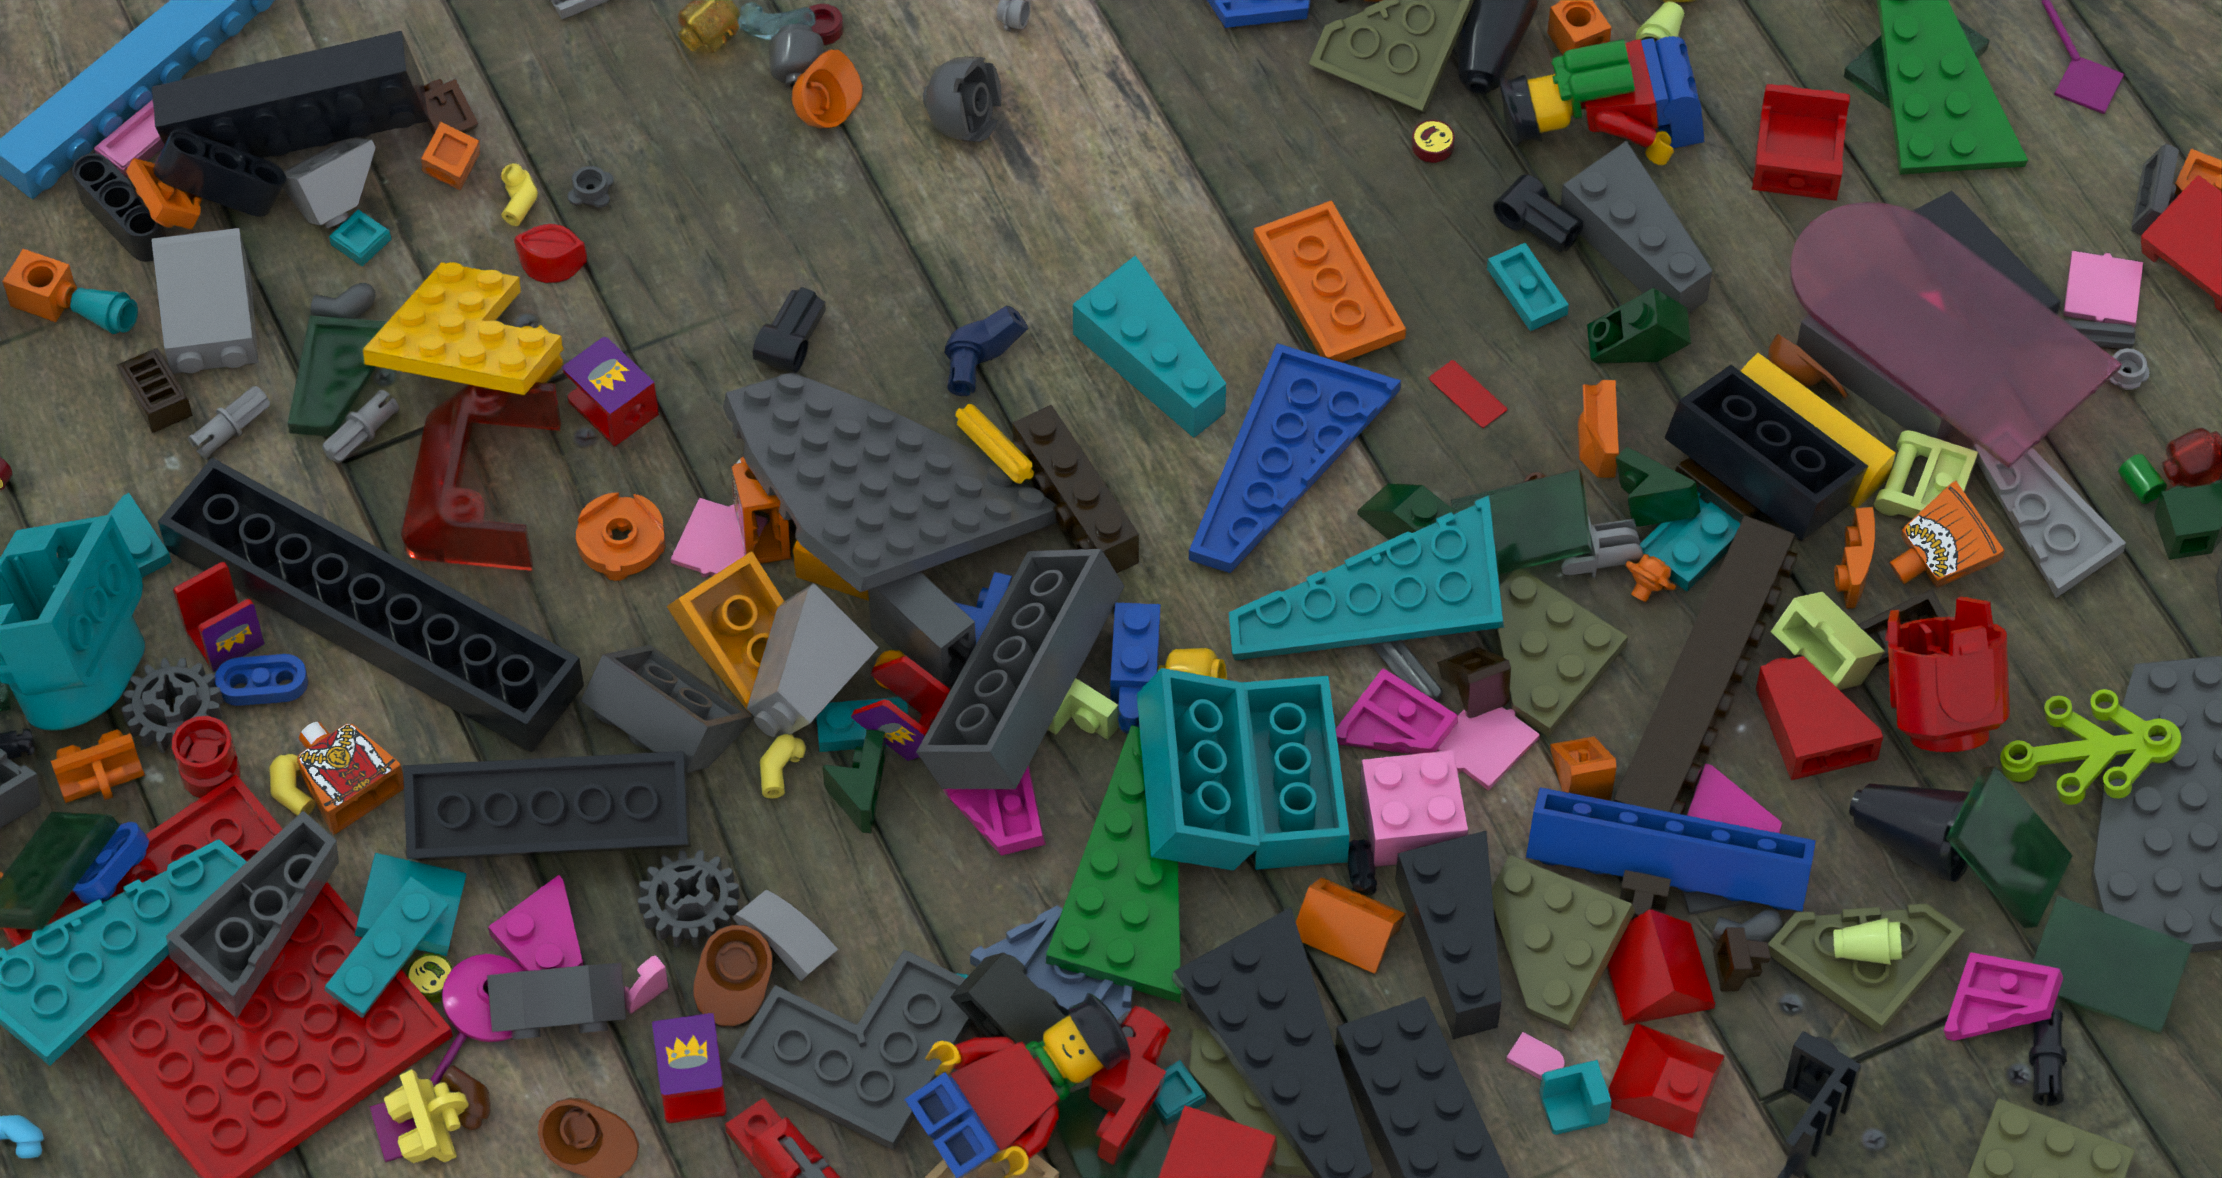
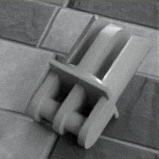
(1611, 546)

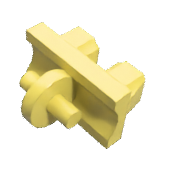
(434, 1114)

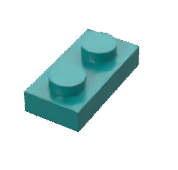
(1527, 286)
(837, 728)

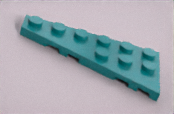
(1399, 590)

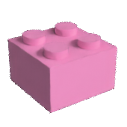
(1411, 803)

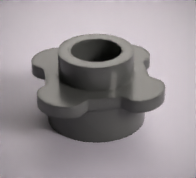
(587, 178)

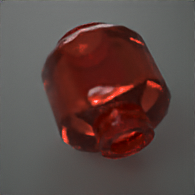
(2194, 458)

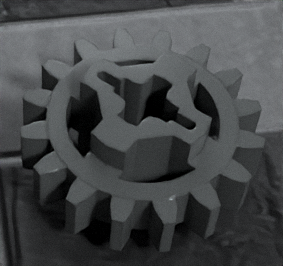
(149, 702)
(688, 898)

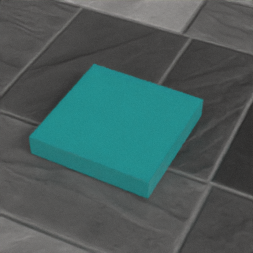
(389, 876)

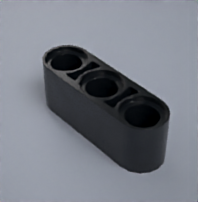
(219, 173)
(116, 205)

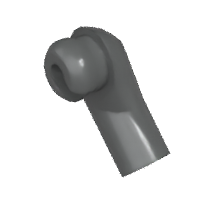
(348, 305)
(1758, 928)

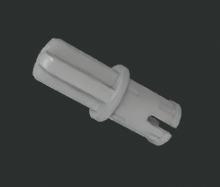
(230, 421)
(360, 427)

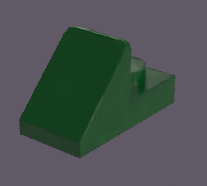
(1655, 490)
(858, 787)

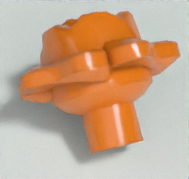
(1650, 575)

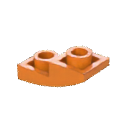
(1857, 555)

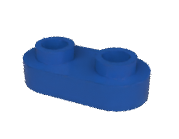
(262, 679)
(118, 856)

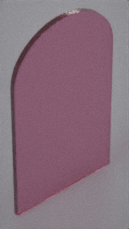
(1945, 325)

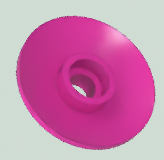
(466, 1000)

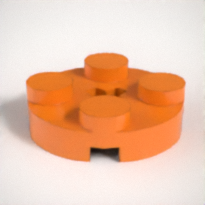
(626, 556)

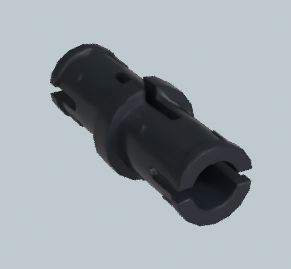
(2048, 1058)

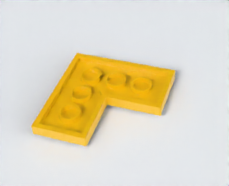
(454, 336)

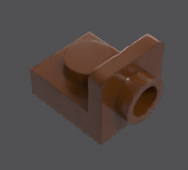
(448, 105)

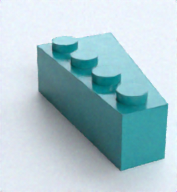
(1149, 345)

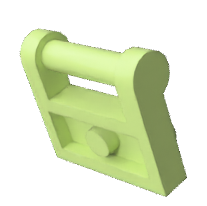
(1944, 466)

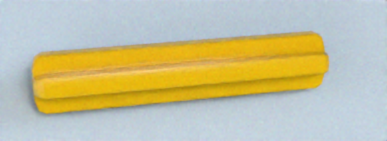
(994, 443)

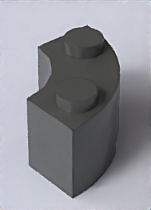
(556, 998)

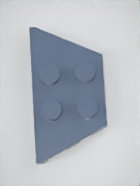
(1030, 945)

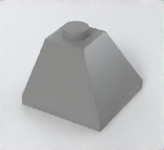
(330, 181)

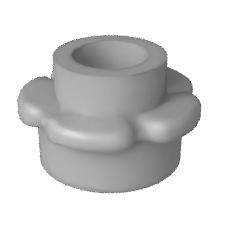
(1013, 13)
(2133, 362)

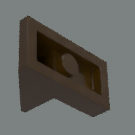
(1480, 679)

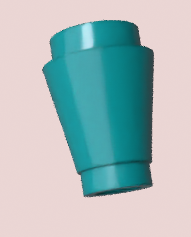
(107, 309)

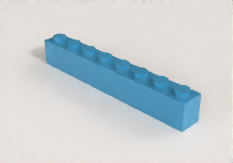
(117, 88)

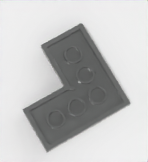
(862, 1069)

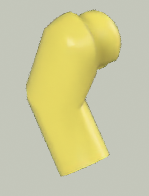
(521, 191)
(782, 750)
(284, 785)

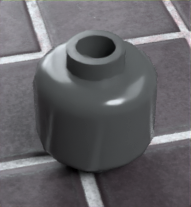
(793, 52)

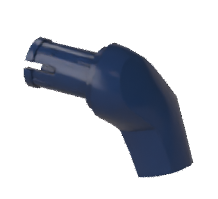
(978, 344)

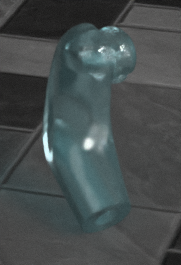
(766, 25)

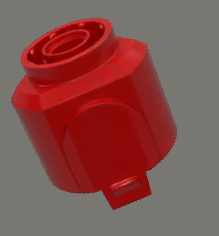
(1949, 677)

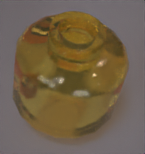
(708, 24)

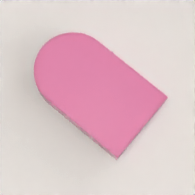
(1534, 1056)

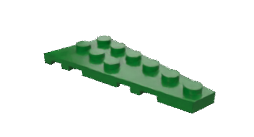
(1940, 95)
(1122, 901)

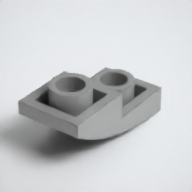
(788, 933)

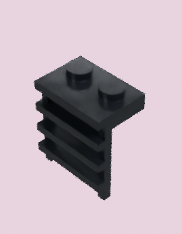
(1827, 1083)

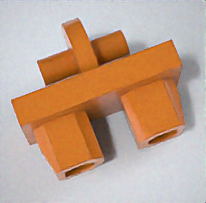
(97, 767)

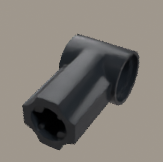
(1529, 207)
(787, 339)

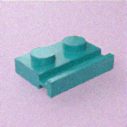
(1693, 543)

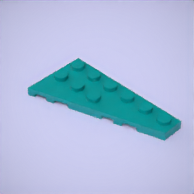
(93, 957)

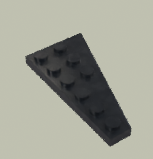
(1272, 1027)

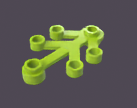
(2096, 747)

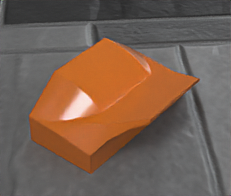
(1599, 429)

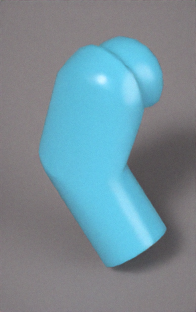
(23, 1133)

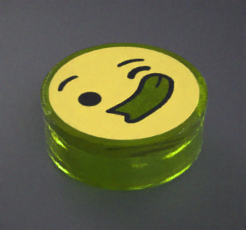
(429, 975)

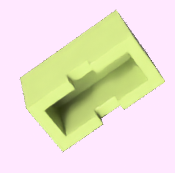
(1828, 639)

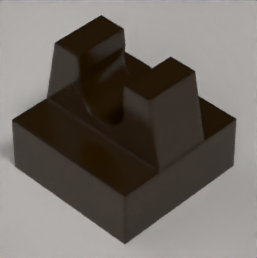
(1644, 891)
(1738, 958)

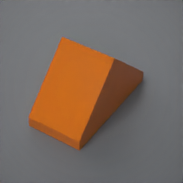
(1584, 767)

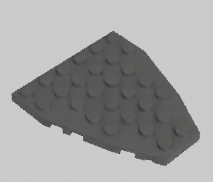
(873, 486)
(2164, 840)

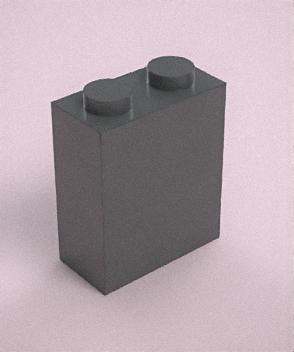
(923, 625)

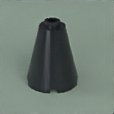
(1491, 41)
(1913, 824)

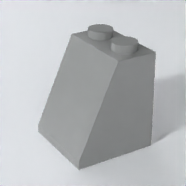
(205, 300)
(805, 662)

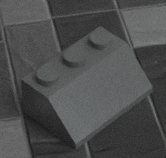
(664, 706)

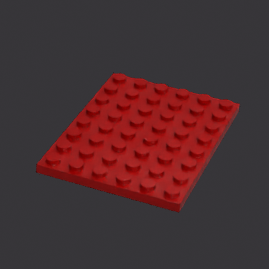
(293, 1059)

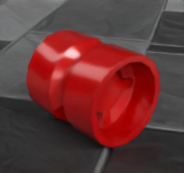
(204, 754)

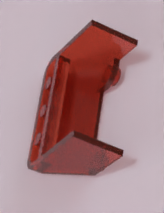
(448, 520)

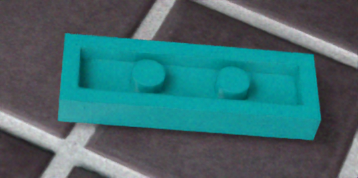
(386, 947)

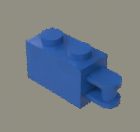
(1133, 657)

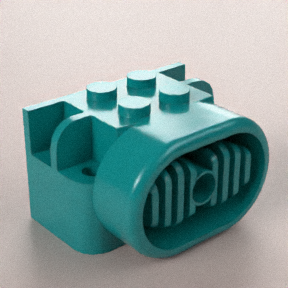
(69, 620)

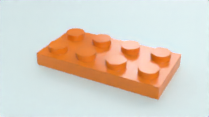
(1329, 283)

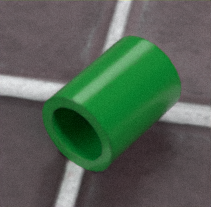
(2142, 478)

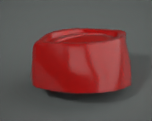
(550, 253)

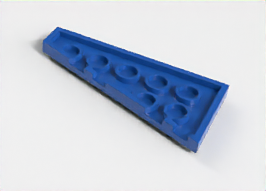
(1291, 435)

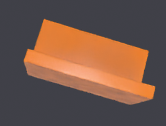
(1347, 924)

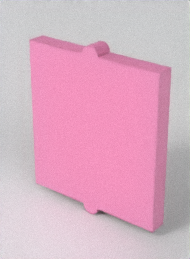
(2103, 288)
(711, 539)
(1489, 744)

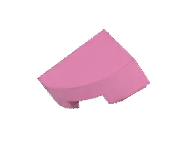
(648, 986)

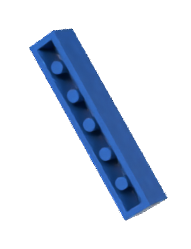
(1687, 849)

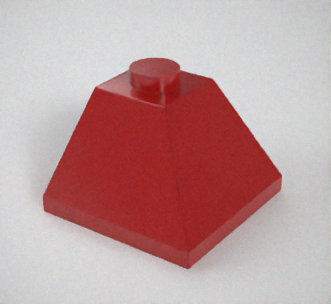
(1664, 1080)

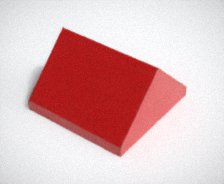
(1658, 970)

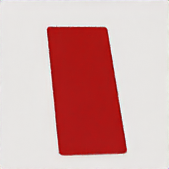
(1467, 393)

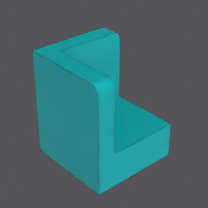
(1575, 1097)

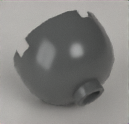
(963, 98)

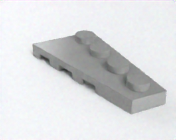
(2051, 519)

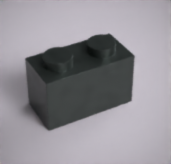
(1006, 1000)

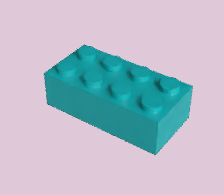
(1197, 769)
(1296, 773)

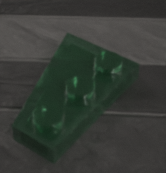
(330, 373)

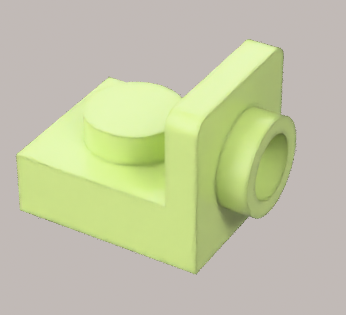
(1088, 709)

